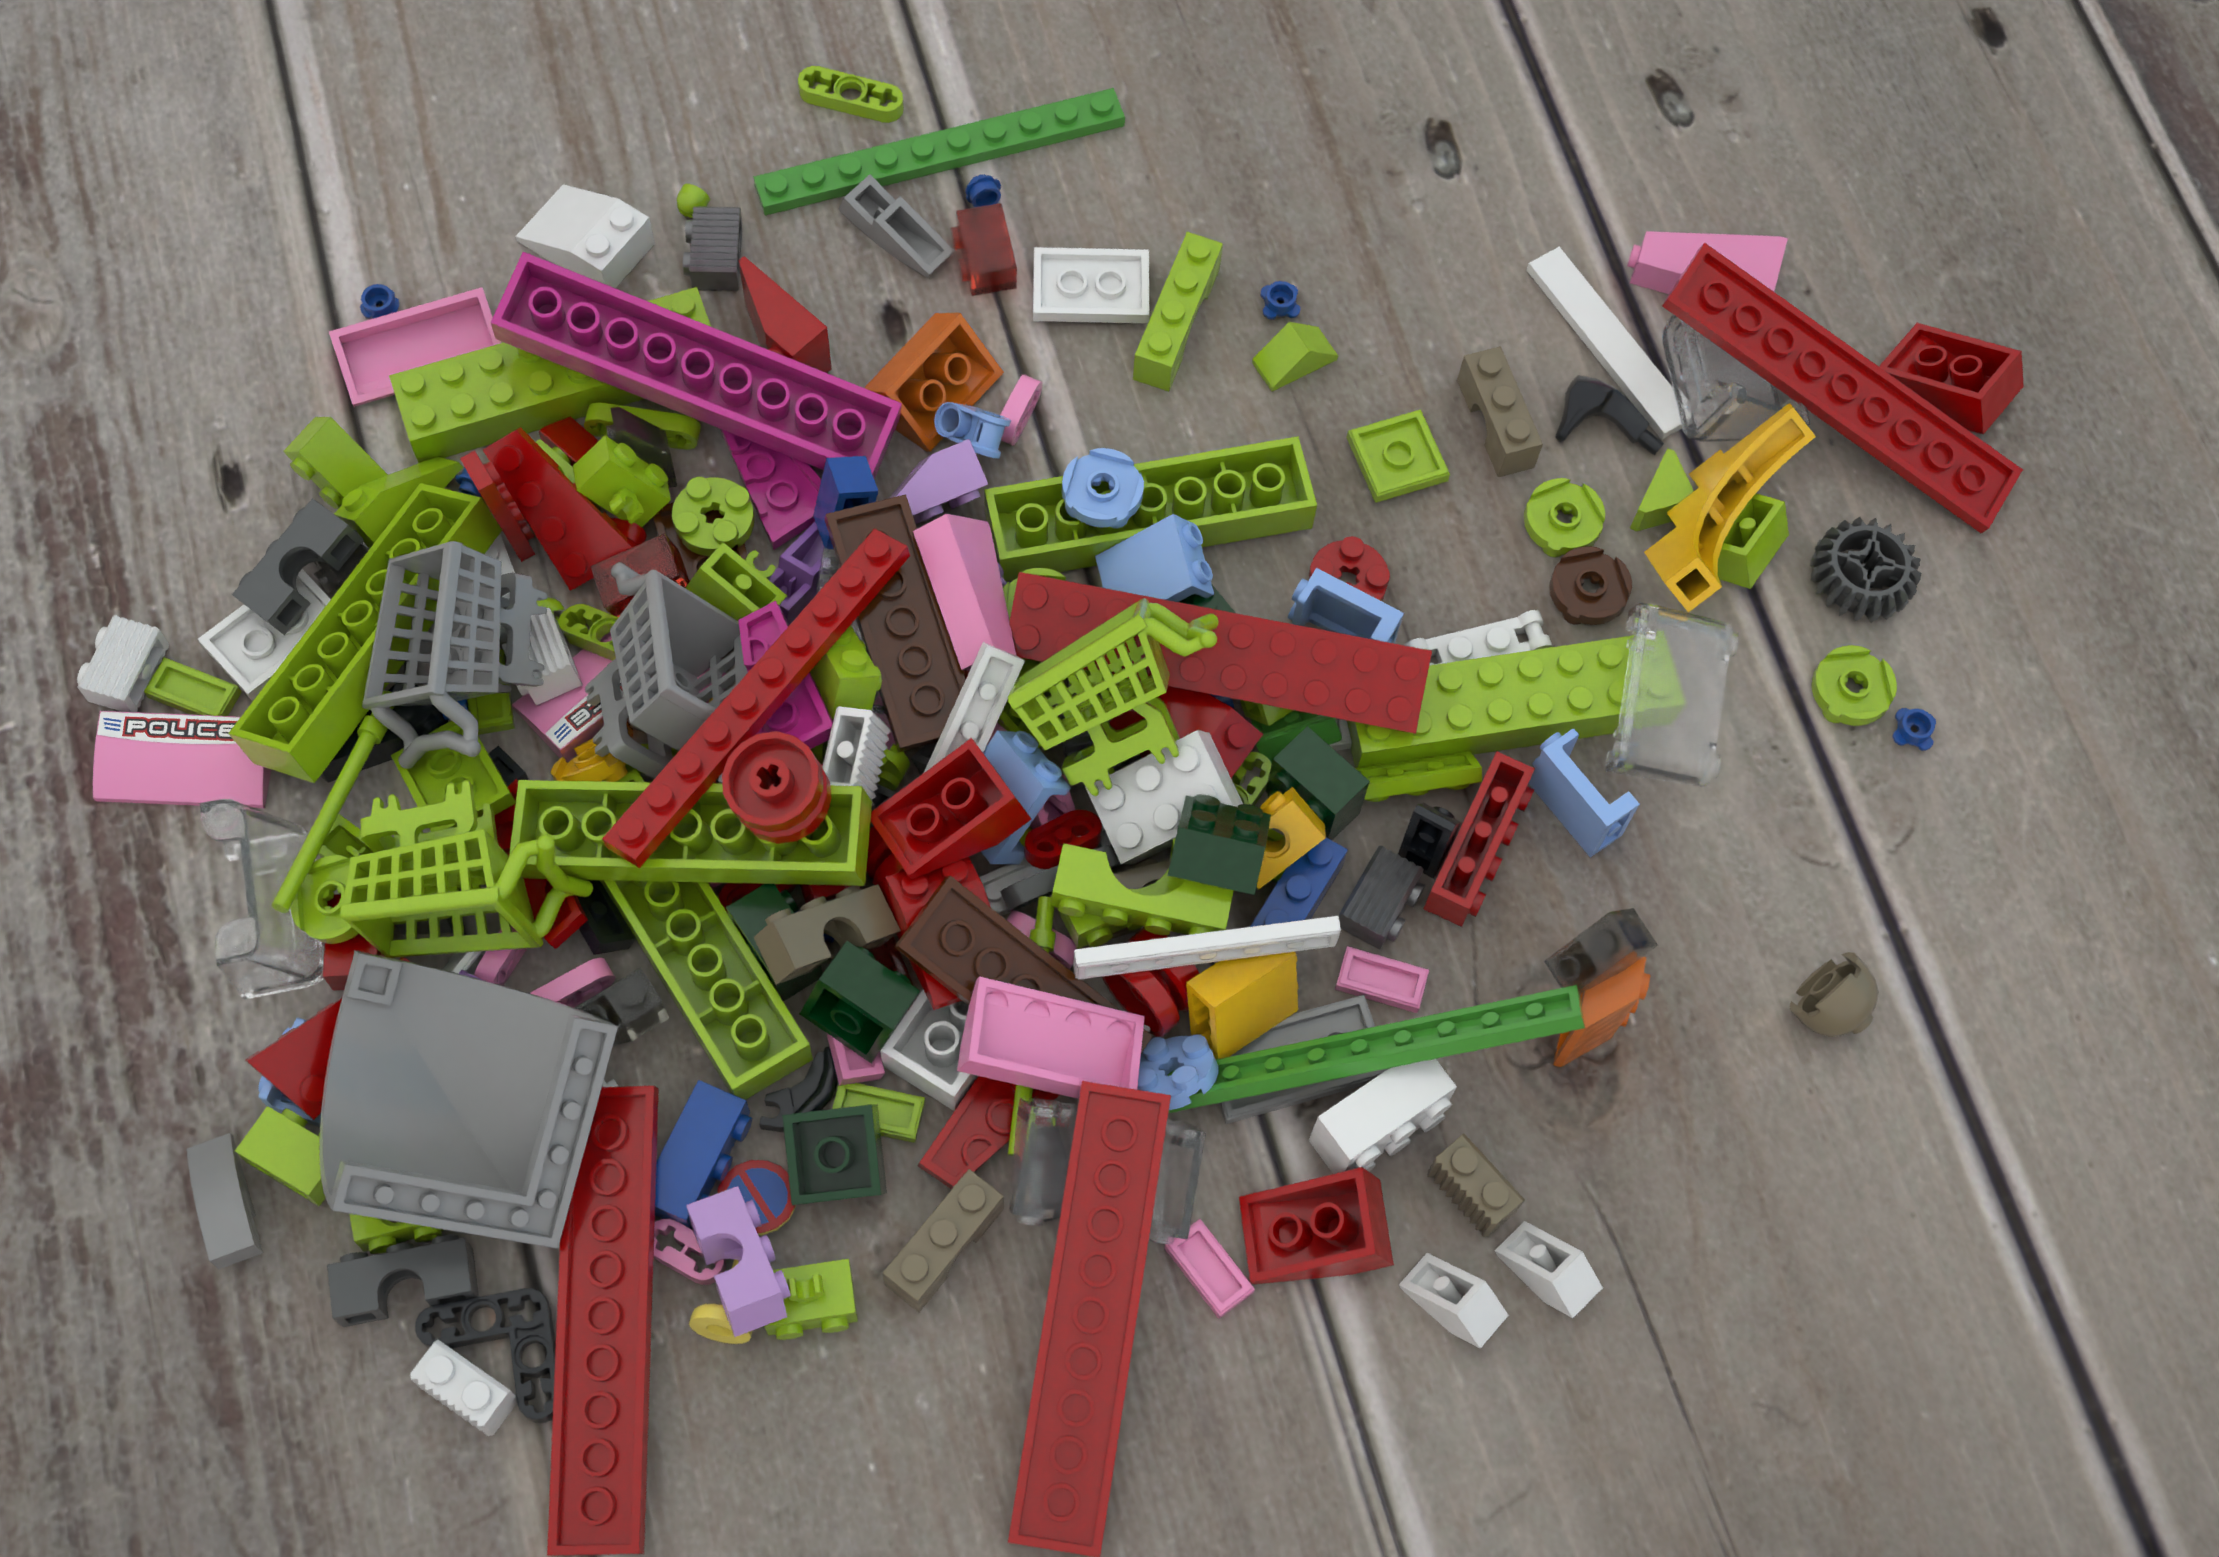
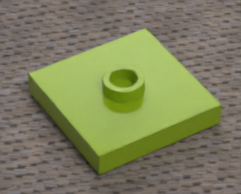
(1398, 456)

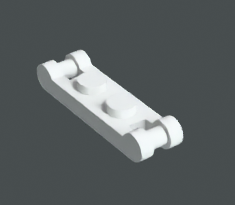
(1487, 639)

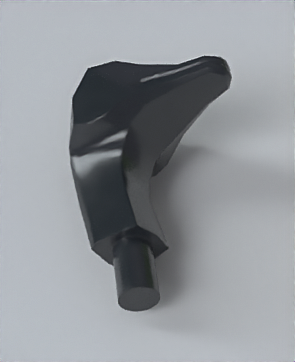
(1593, 397)

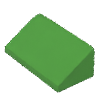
(1284, 730)

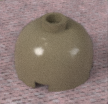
(1838, 998)

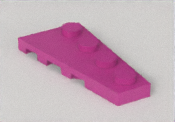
(778, 485)
(804, 710)

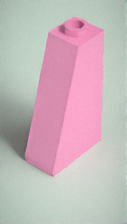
(1667, 254)
(966, 584)

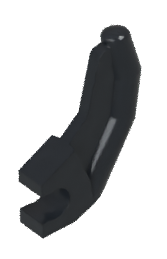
(805, 1096)

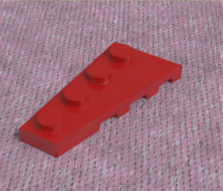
(300, 1059)

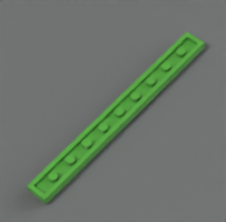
(940, 150)
(1394, 1045)

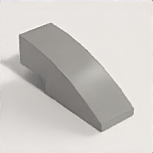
(895, 227)
(223, 1202)

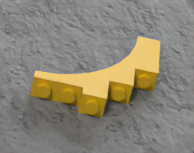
(1726, 484)

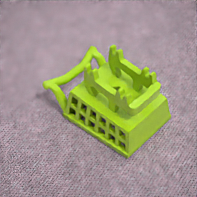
(1110, 747)
(414, 870)

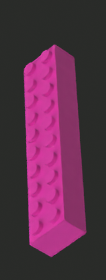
(691, 367)

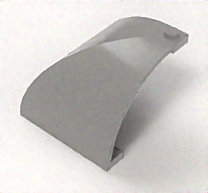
(457, 1102)

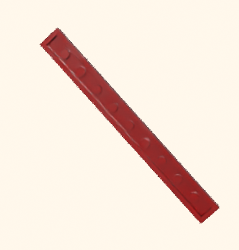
(755, 698)

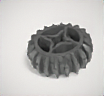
(1885, 561)

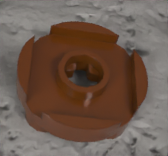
(1583, 606)

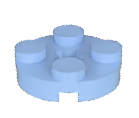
(1102, 509)
(1191, 1060)

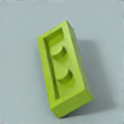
(1421, 775)

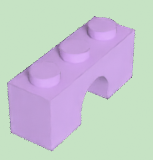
(750, 1290)

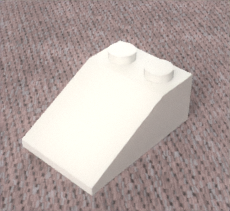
(589, 234)

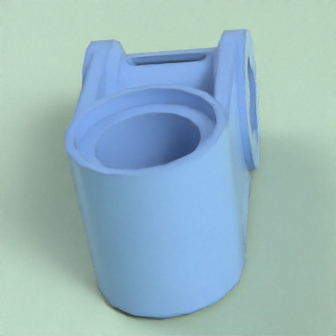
(966, 422)

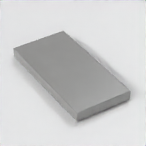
(1303, 1026)

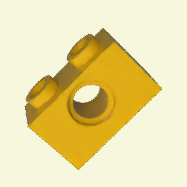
(1300, 828)

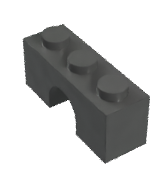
(310, 538)
(363, 1282)

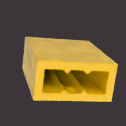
(1242, 1000)

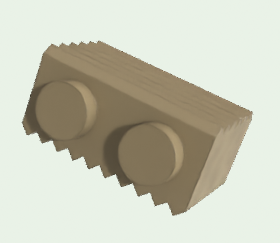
(1475, 1185)

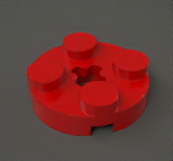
(1356, 558)

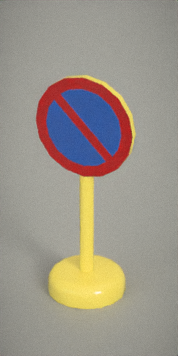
(770, 1191)

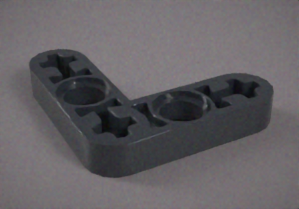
(520, 1332)

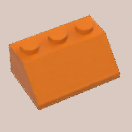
(933, 368)
(1604, 1010)

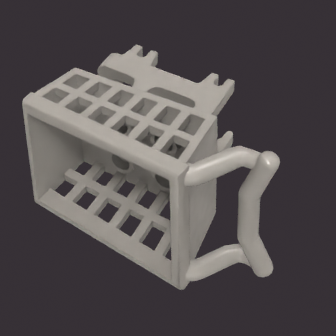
(463, 642)
(660, 650)

